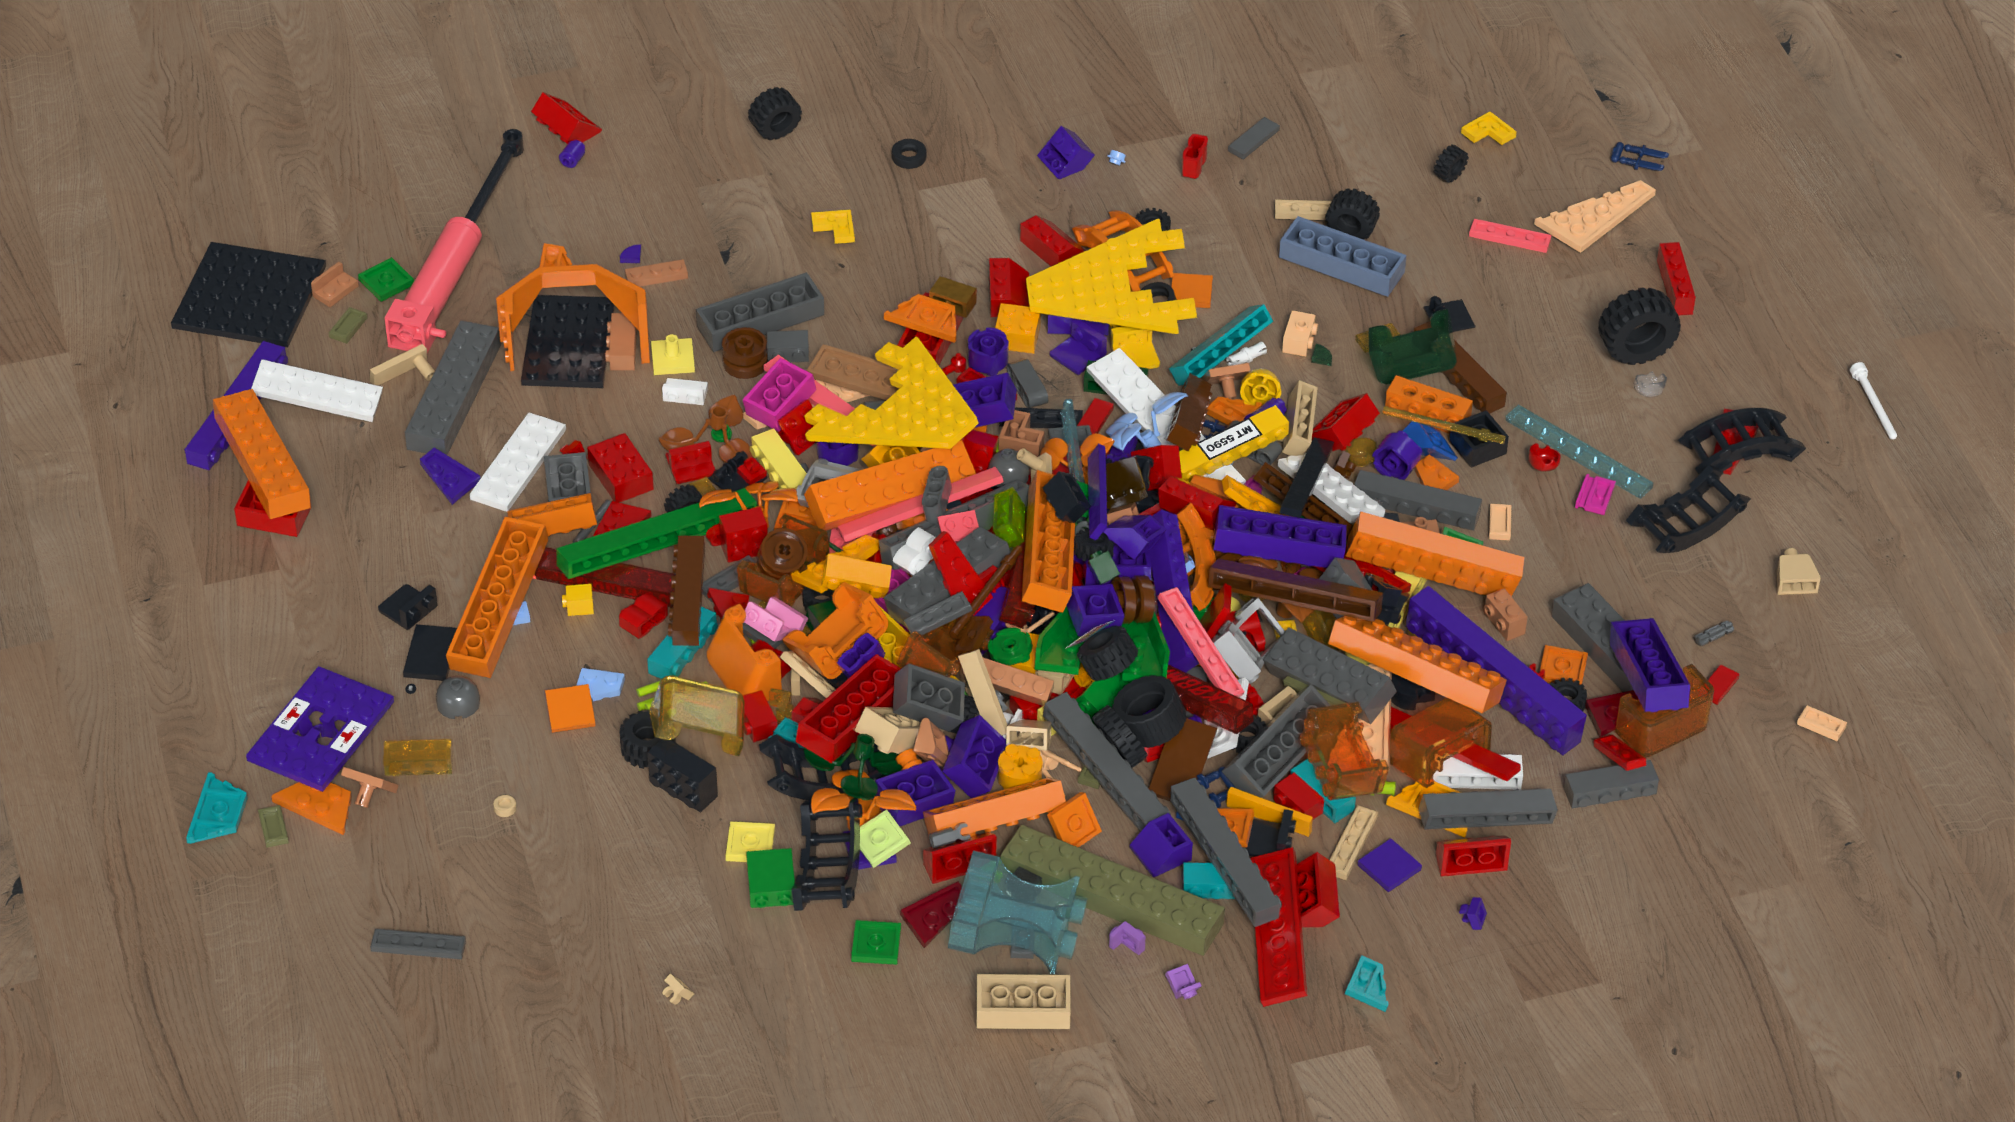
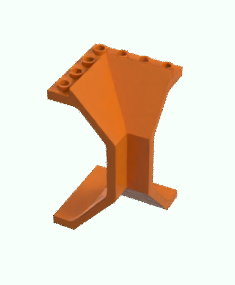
(622, 293)

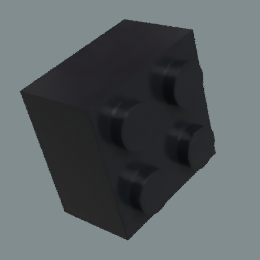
(1471, 448)

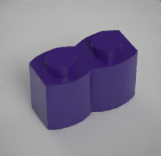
(861, 653)

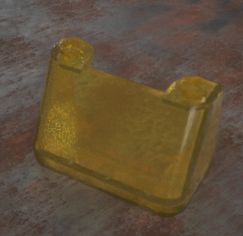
(701, 708)

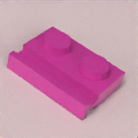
(1595, 494)

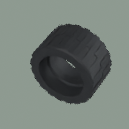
(1147, 694)

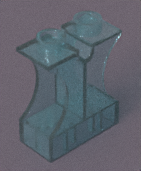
(1009, 911)

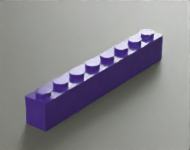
(209, 440)
(1168, 573)

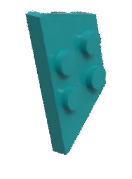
(217, 810)

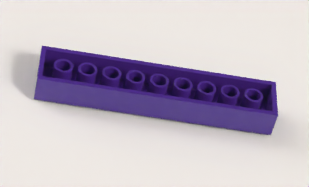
(1525, 692)

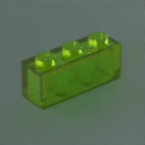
(1009, 517)

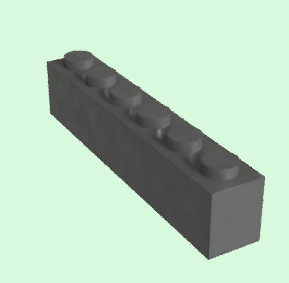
(1421, 500)
(1487, 808)

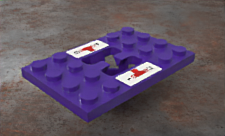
(302, 756)

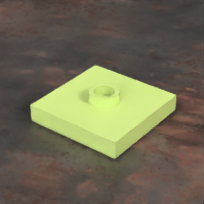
(881, 838)

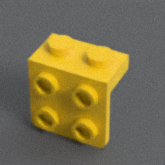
(1136, 345)

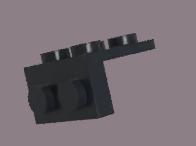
(409, 605)
(1271, 836)

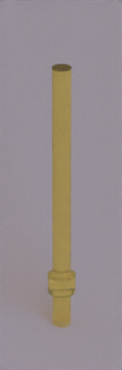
(1483, 434)

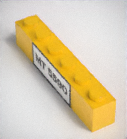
(1233, 443)

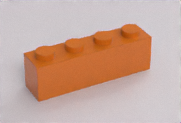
(560, 515)

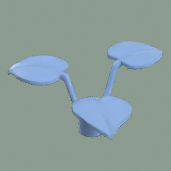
(1123, 430)

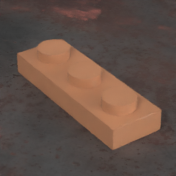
(657, 273)

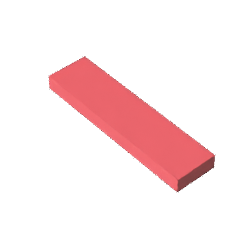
(1510, 235)

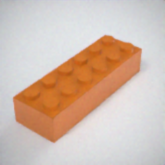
(998, 807)

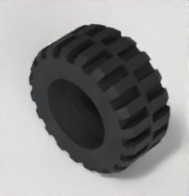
(1628, 312)

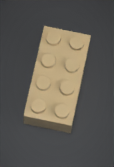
(888, 729)
(1023, 1001)

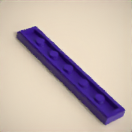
(1097, 492)

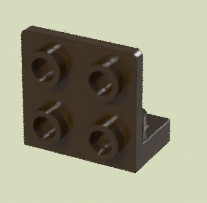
(1124, 483)

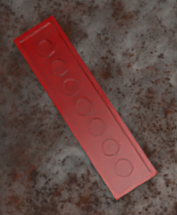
(1281, 940)

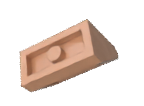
(931, 747)

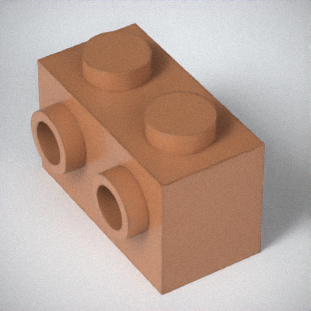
(1505, 614)

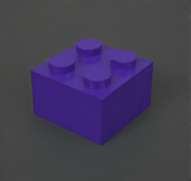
(1093, 607)

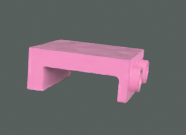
(775, 620)

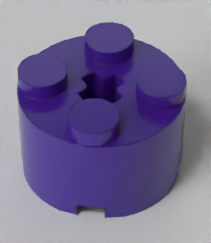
(988, 351)
(838, 452)
(1397, 455)

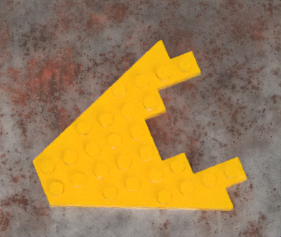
(1098, 287)
(919, 414)

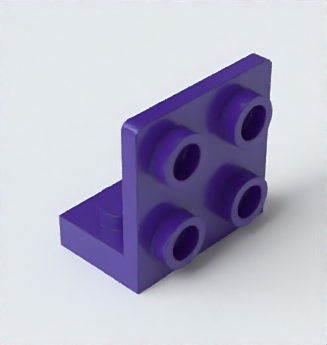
(1082, 346)

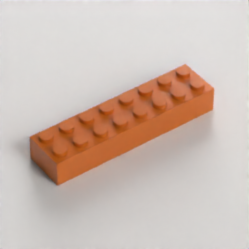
(261, 454)
(882, 486)
(1047, 551)
(1433, 555)
(497, 597)
(1419, 662)

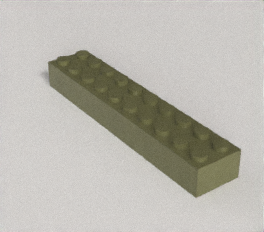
(1118, 890)

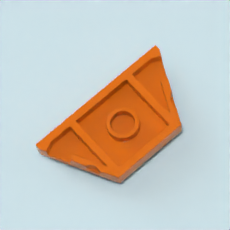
(926, 316)
(325, 807)

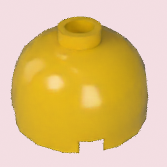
(1259, 386)

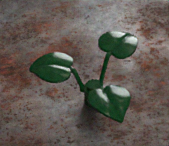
(863, 749)

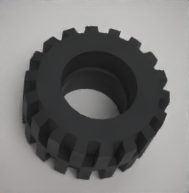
(774, 113)
(1353, 213)
(1107, 653)
(632, 737)

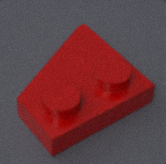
(724, 600)

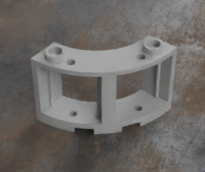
(822, 471)
(1235, 646)

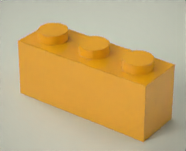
(862, 574)

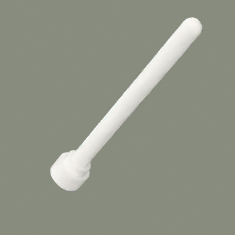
(1860, 373)

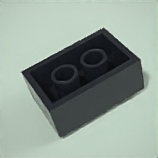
(682, 774)

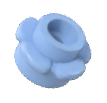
(1116, 157)

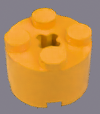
(1019, 766)

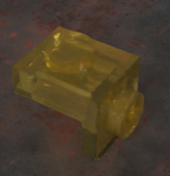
(783, 701)

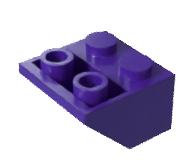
(1065, 153)
(1135, 534)
(1162, 845)

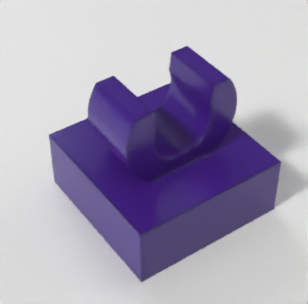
(1474, 913)

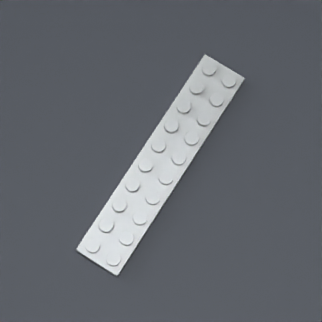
(1136, 395)

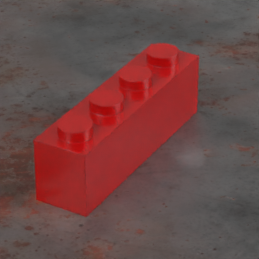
(1676, 278)

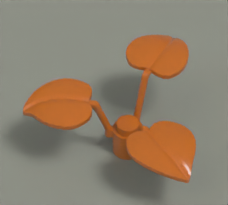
(1058, 449)
(771, 486)
(831, 799)

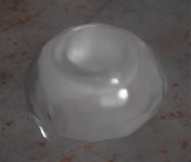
(1650, 385)

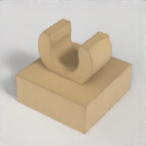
(677, 987)

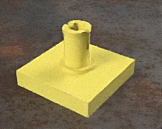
(672, 356)

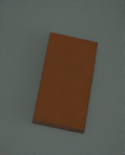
(1182, 757)

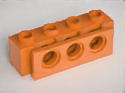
(1400, 397)

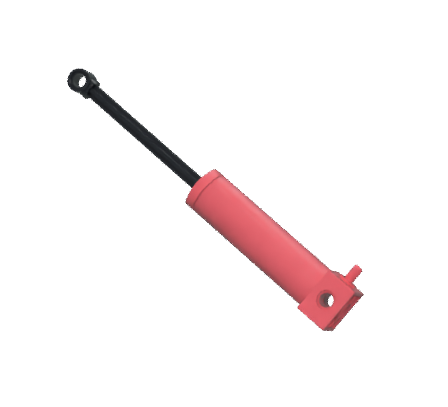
(414, 318)

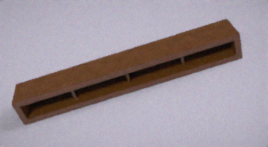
(1296, 589)

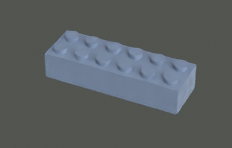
(1342, 256)

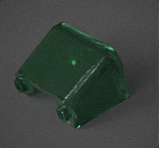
(1415, 352)

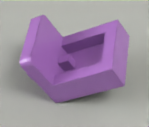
(1129, 936)
(1182, 982)

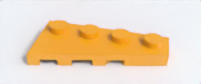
(1247, 497)
(859, 549)

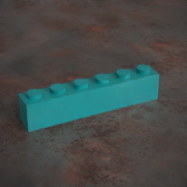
(1222, 343)

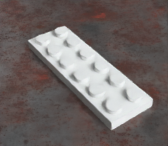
(317, 390)
(517, 462)
(1336, 491)

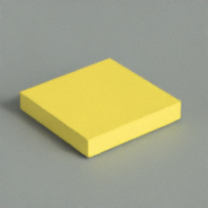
(748, 837)

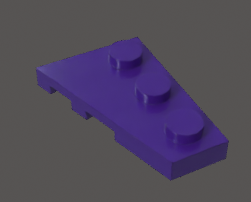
(449, 475)

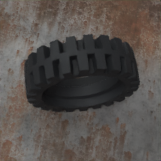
(1120, 735)

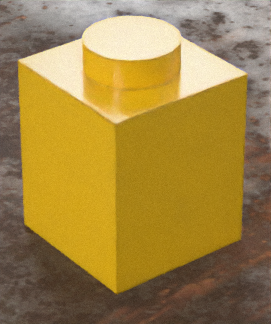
(578, 599)

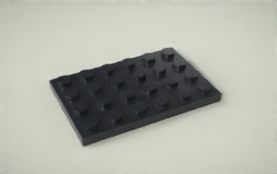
(567, 342)

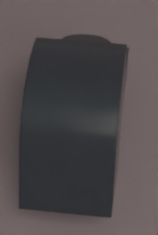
(1409, 693)

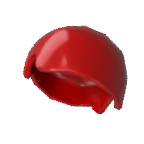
(1543, 458)

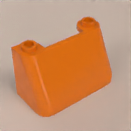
(855, 616)
(737, 662)

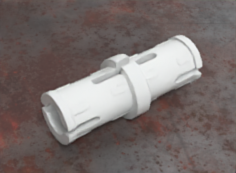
(1247, 354)

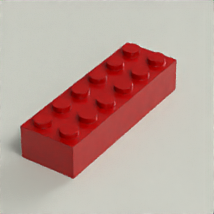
(832, 724)

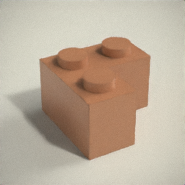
(1018, 435)

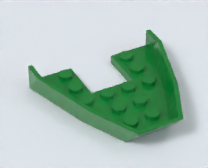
(1060, 633)

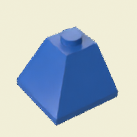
(1430, 441)

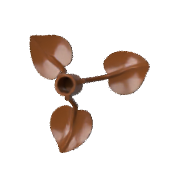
(721, 413)
(1283, 609)

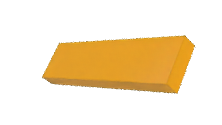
(1267, 810)

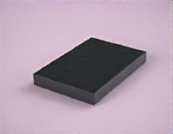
(428, 653)

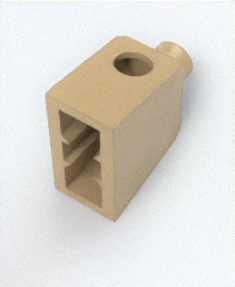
(1796, 574)
(1032, 734)

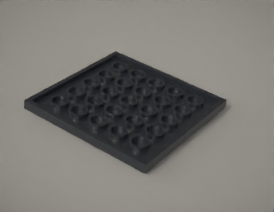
(248, 294)

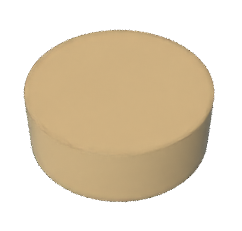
(504, 806)

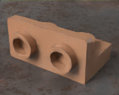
(333, 285)

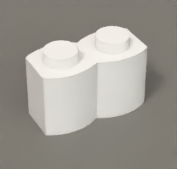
(915, 553)

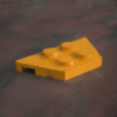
(1410, 798)

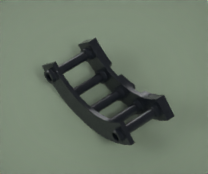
(1750, 448)
(1653, 514)
(795, 786)
(810, 862)

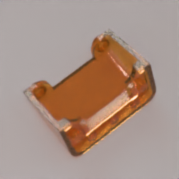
(936, 650)

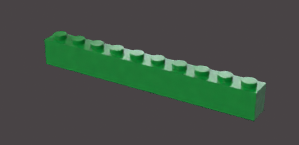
(645, 536)

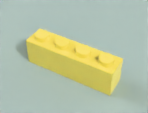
(777, 459)

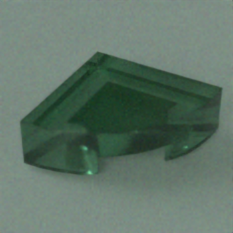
(1322, 355)

